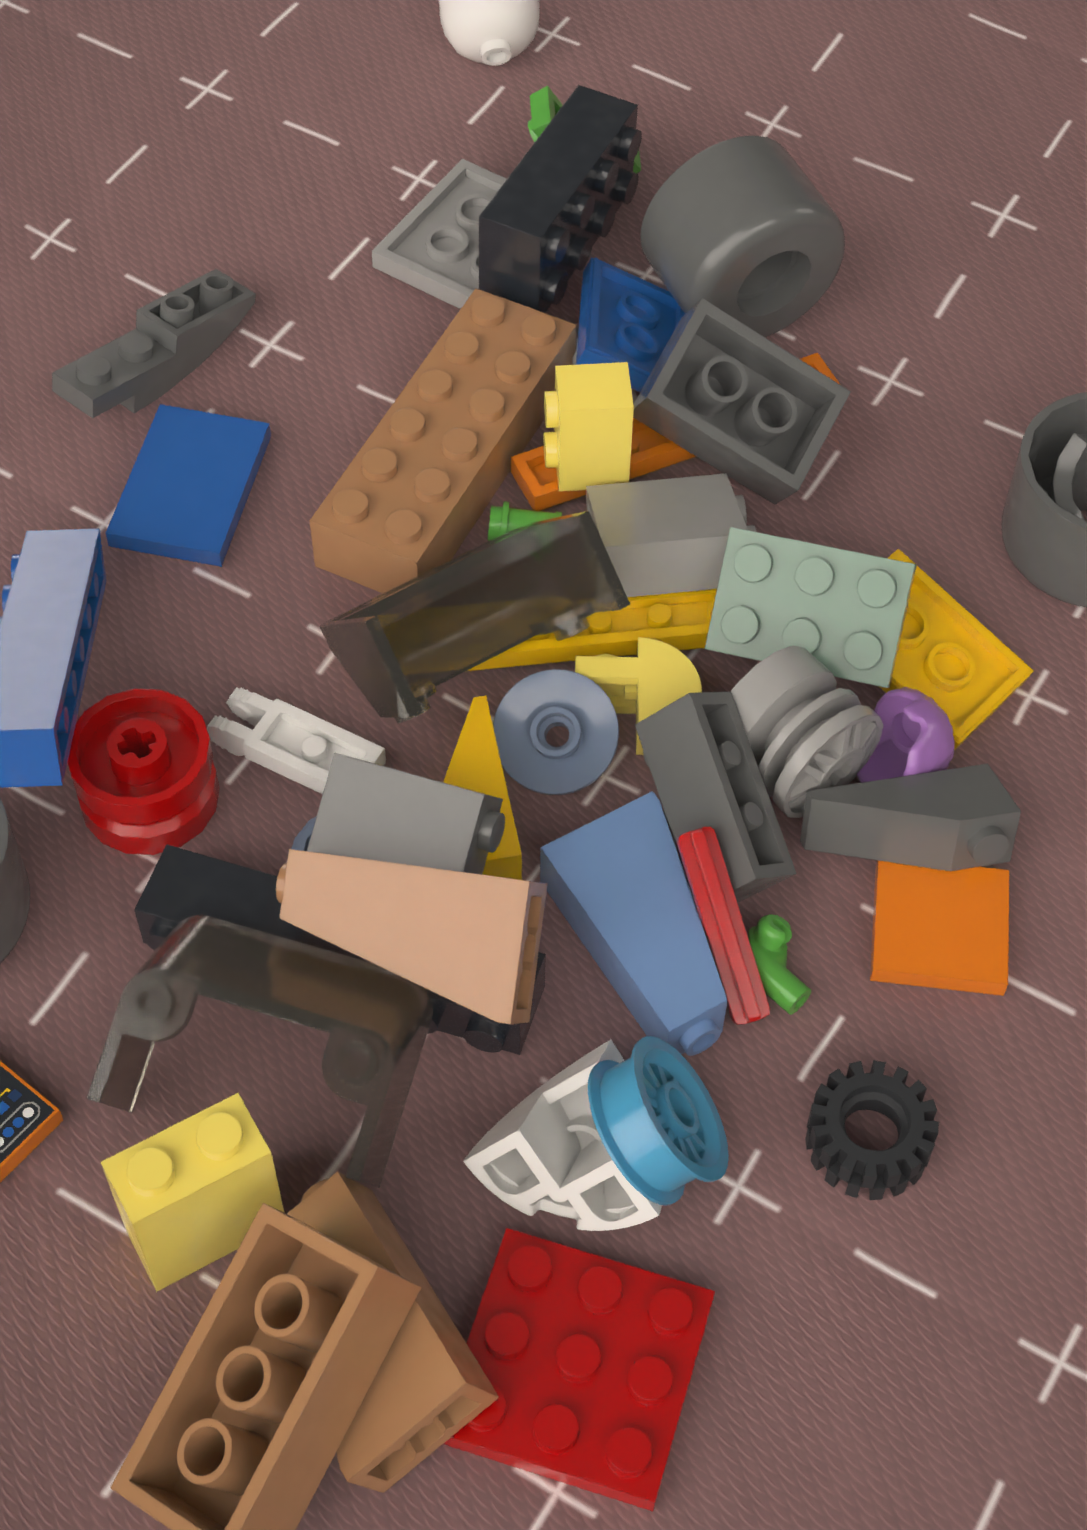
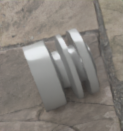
(803, 727)

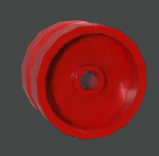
(143, 771)

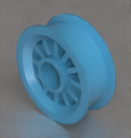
(657, 1121)

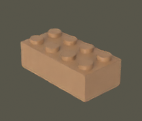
(266, 1382)

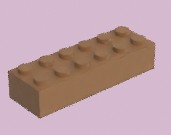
(442, 445)

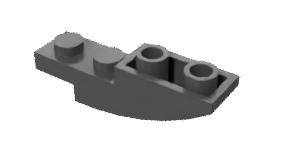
(166, 346)

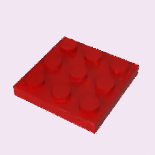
(583, 1367)

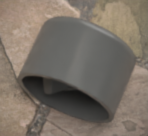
(744, 234)
(1045, 502)

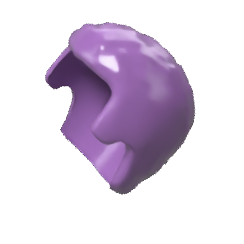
(913, 737)

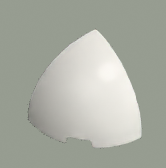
(554, 1159)

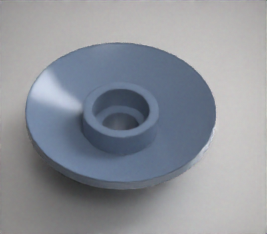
(550, 701)

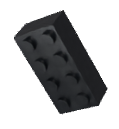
(559, 200)

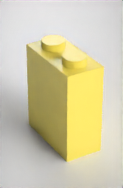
(193, 1189)

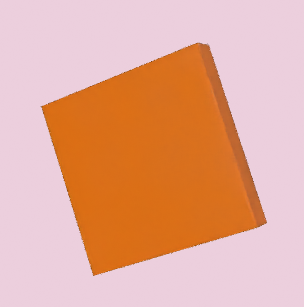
(941, 928)

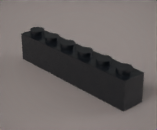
(197, 884)

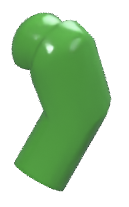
(770, 953)

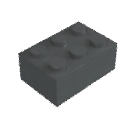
(739, 402)

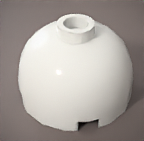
(489, 29)

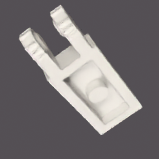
(288, 739)

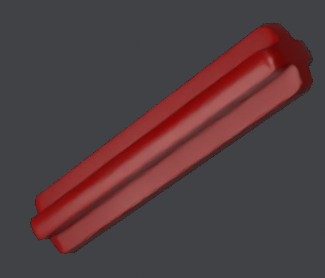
(723, 925)

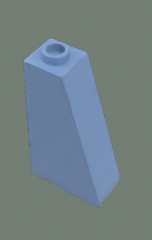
(639, 921)

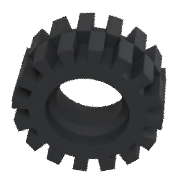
(882, 1094)

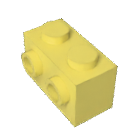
(590, 425)

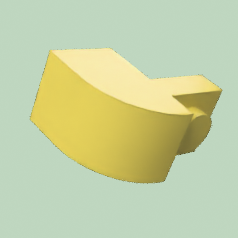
(642, 682)

